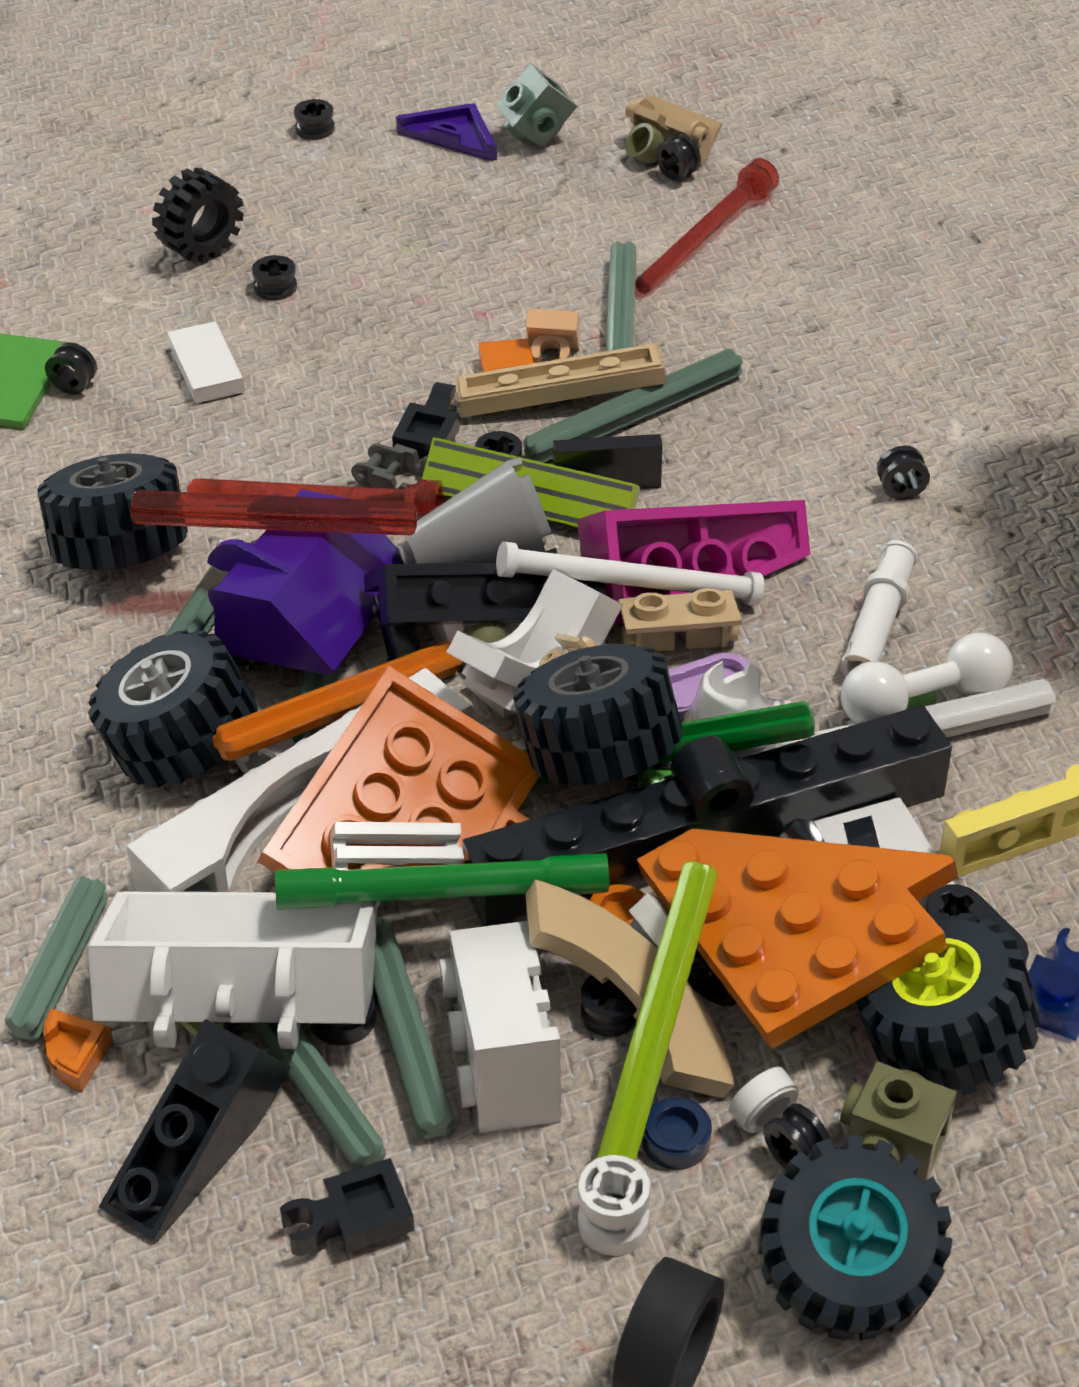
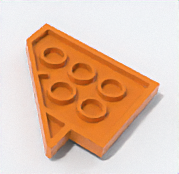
(404, 762)
(805, 921)

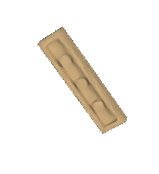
(560, 380)

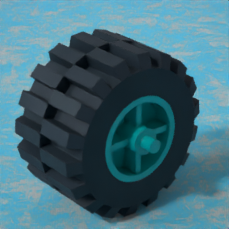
(853, 1238)

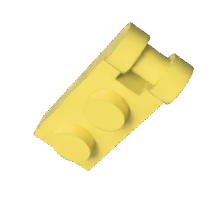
(1013, 825)

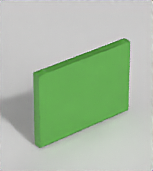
(23, 377)

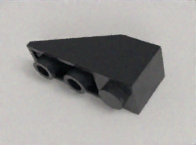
(194, 1129)

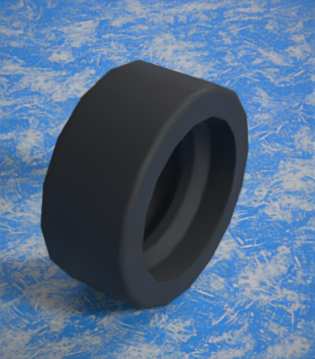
(669, 1327)

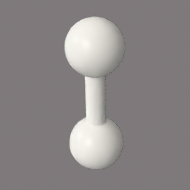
(972, 667)

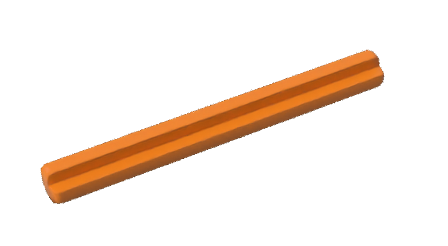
(322, 704)

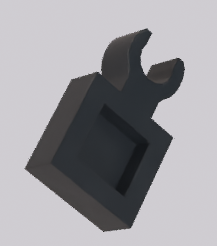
(359, 1207)

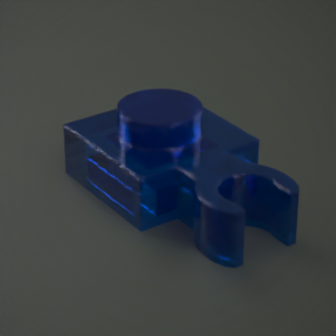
(1058, 988)

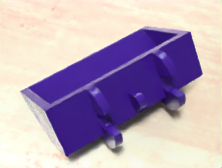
(296, 594)

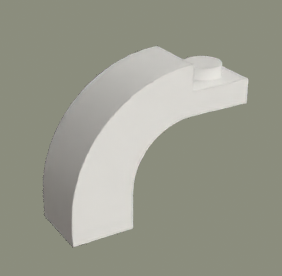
(561, 608)

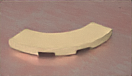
(617, 952)

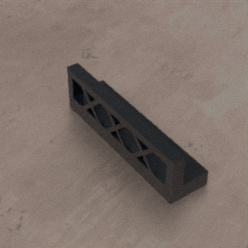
(454, 593)

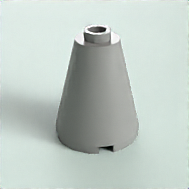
(479, 520)

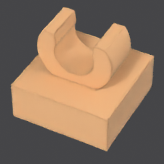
(552, 330)

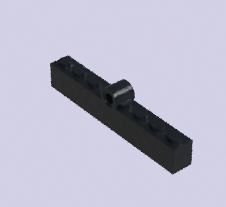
(716, 792)

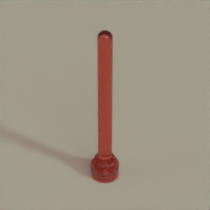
(753, 183)
(425, 493)

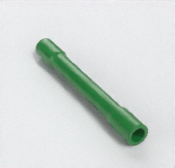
(334, 886)

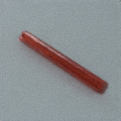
(273, 512)

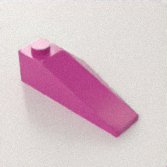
(697, 538)

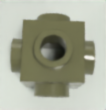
(903, 1112)

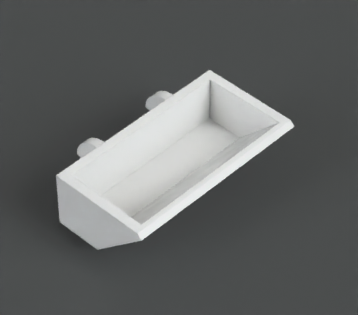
(231, 962)

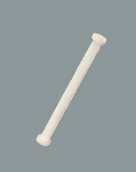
(512, 560)

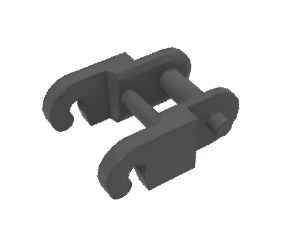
(395, 459)

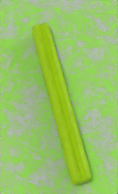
(658, 1011)

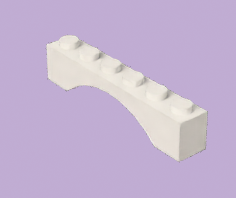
(217, 835)

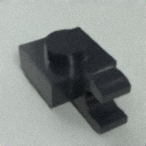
(430, 420)

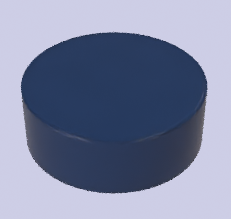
(677, 1133)

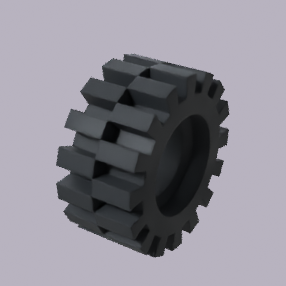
(183, 203)

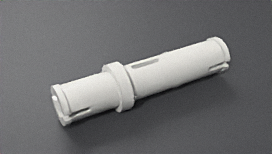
(884, 595)

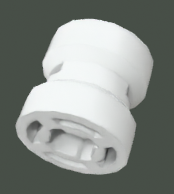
(613, 1205)

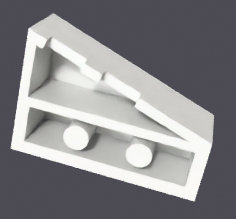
(502, 1028)

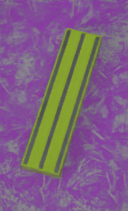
(562, 491)

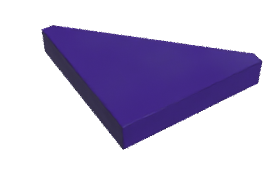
(452, 127)

